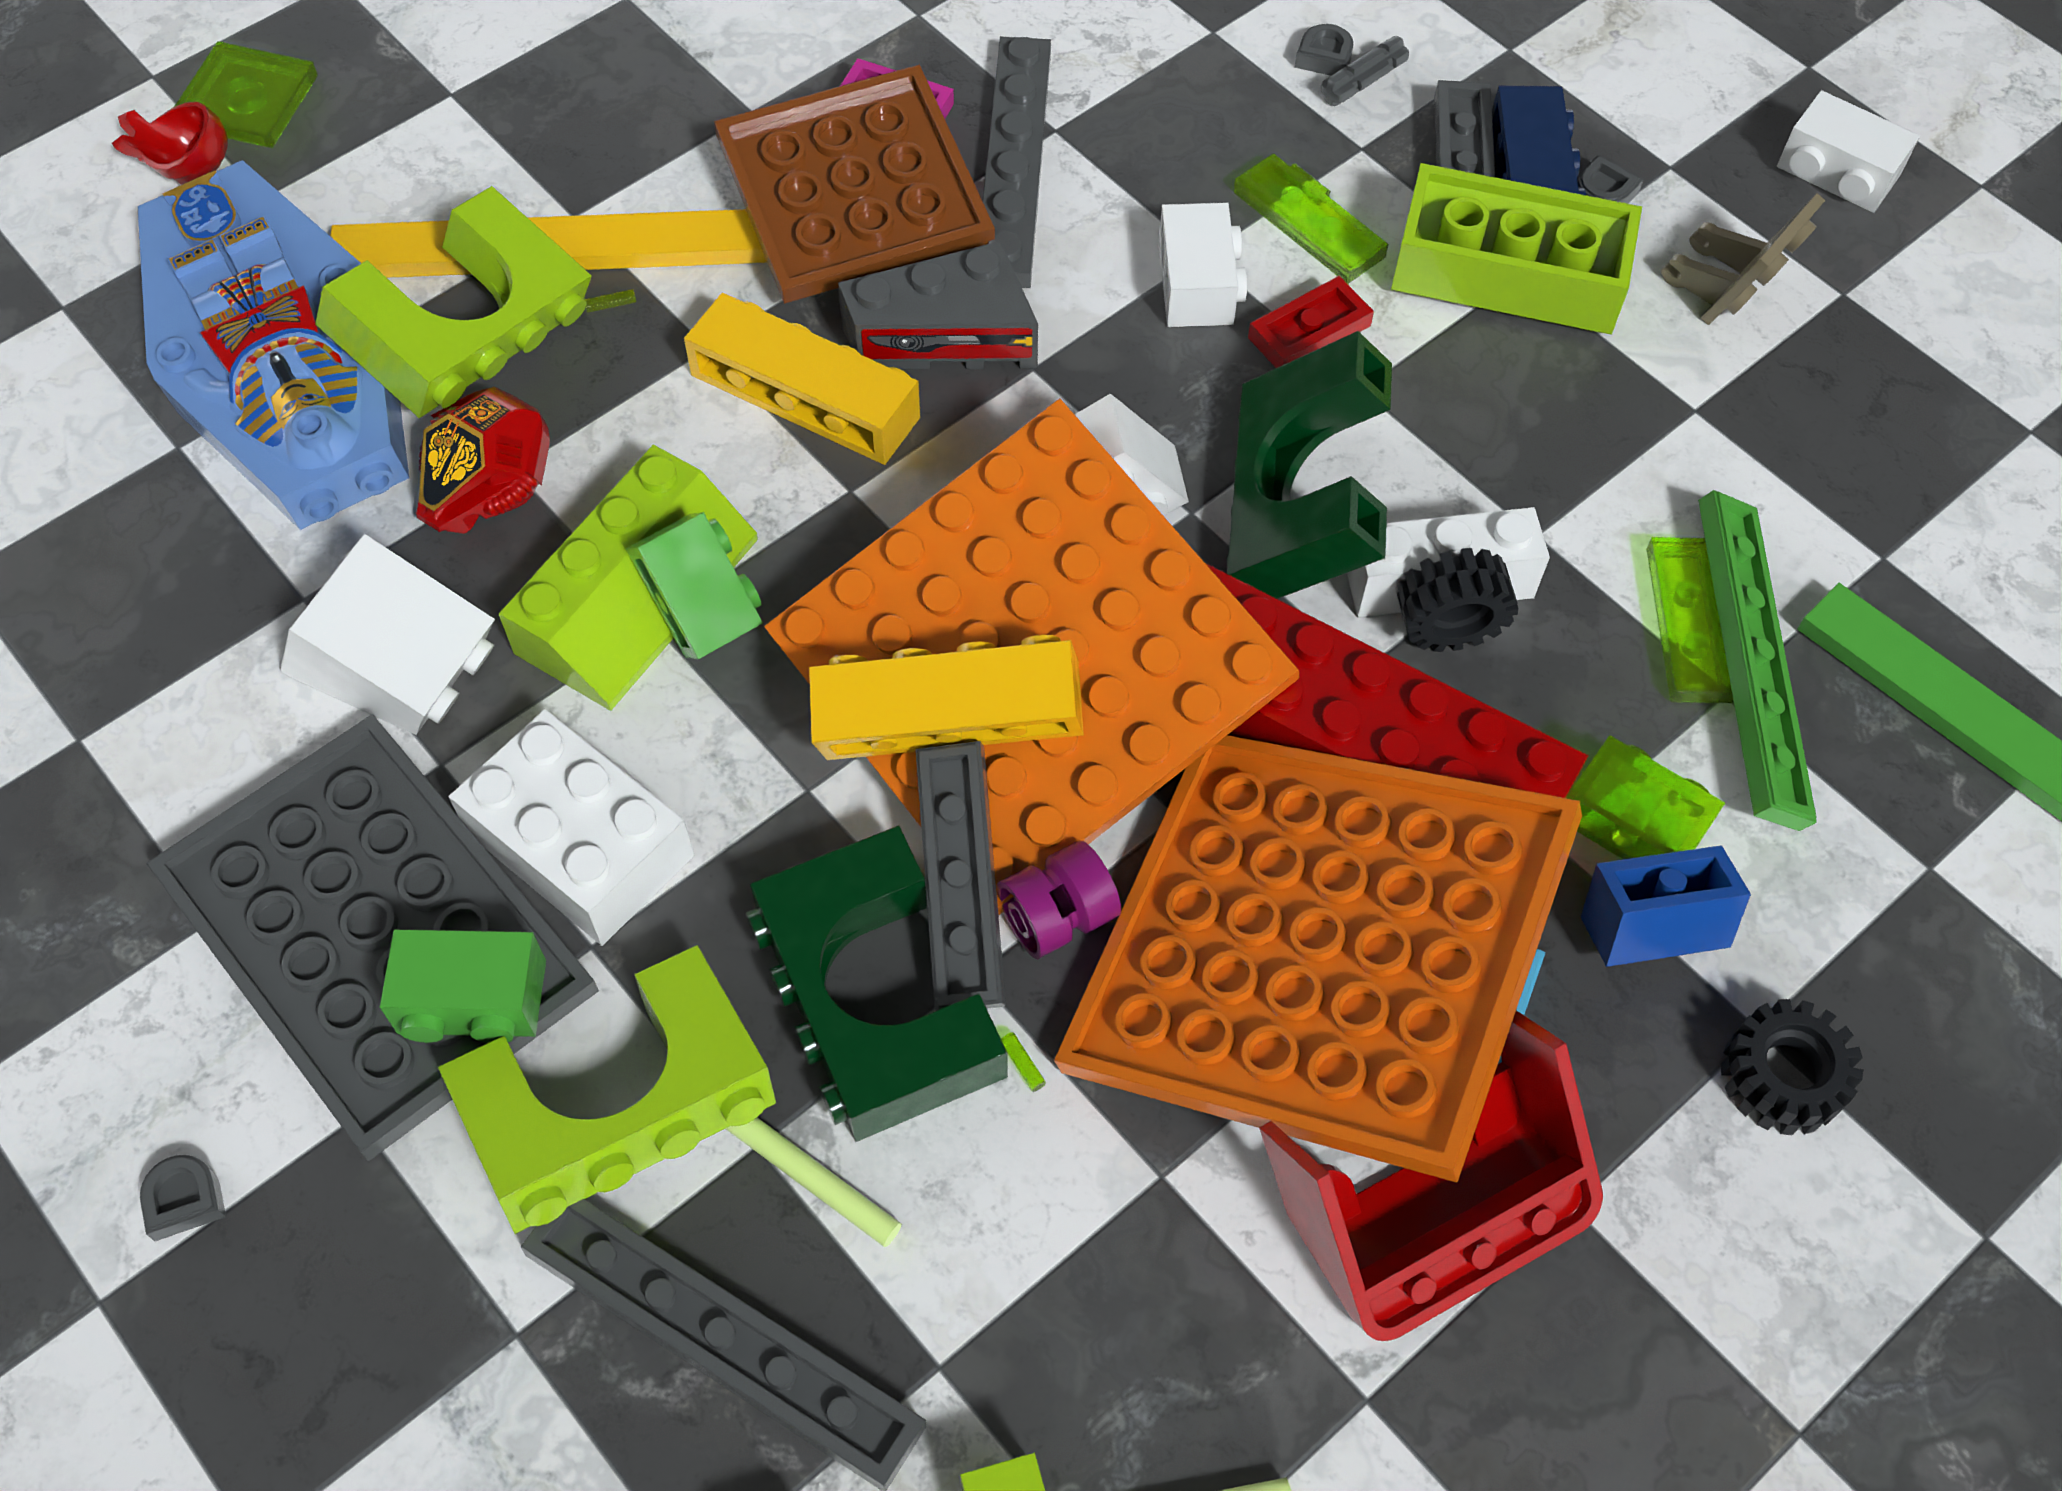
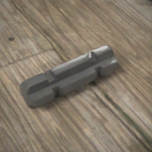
(1364, 71)

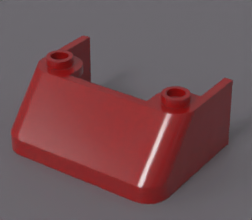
(1432, 1242)

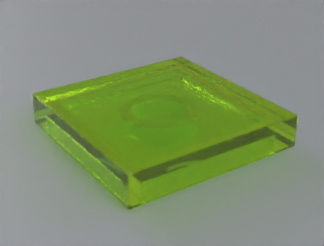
(251, 91)

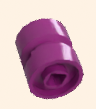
(1077, 888)

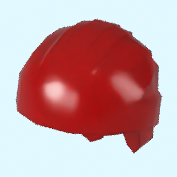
(177, 144)

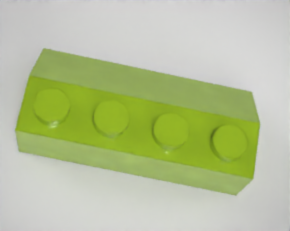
(1518, 248)
(587, 606)

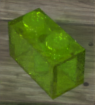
(1640, 805)

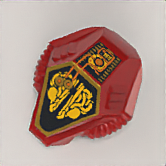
(480, 459)

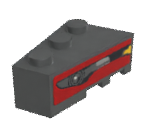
(942, 311)

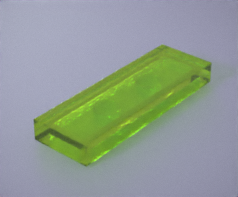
(1310, 218)
(1688, 620)

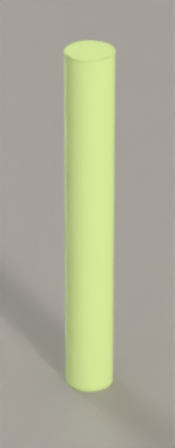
(818, 1180)

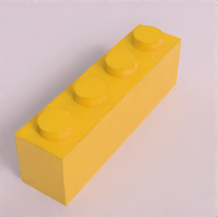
(803, 377)
(946, 698)

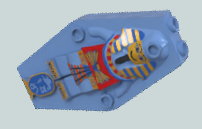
(238, 352)

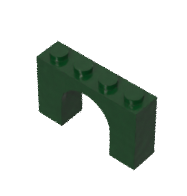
(1282, 420)
(873, 1070)

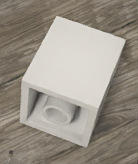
(387, 639)

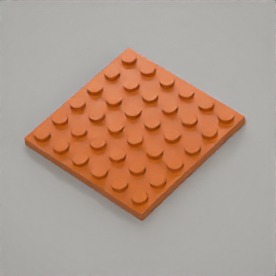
(1068, 548)
(1326, 950)

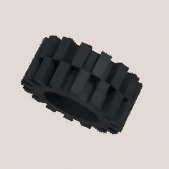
(1457, 600)
(1817, 1042)

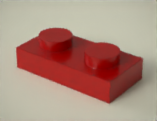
(1310, 322)

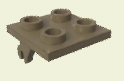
(1746, 255)

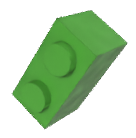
(696, 584)
(463, 984)

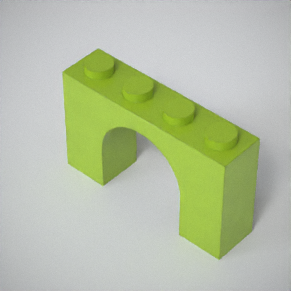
(432, 357)
(552, 1161)

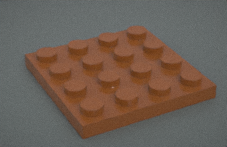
(853, 182)

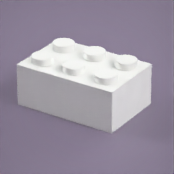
(573, 826)

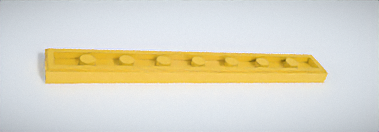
(591, 240)

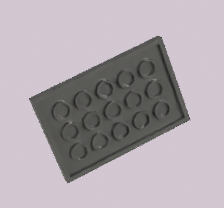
(303, 910)

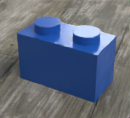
(1664, 905)

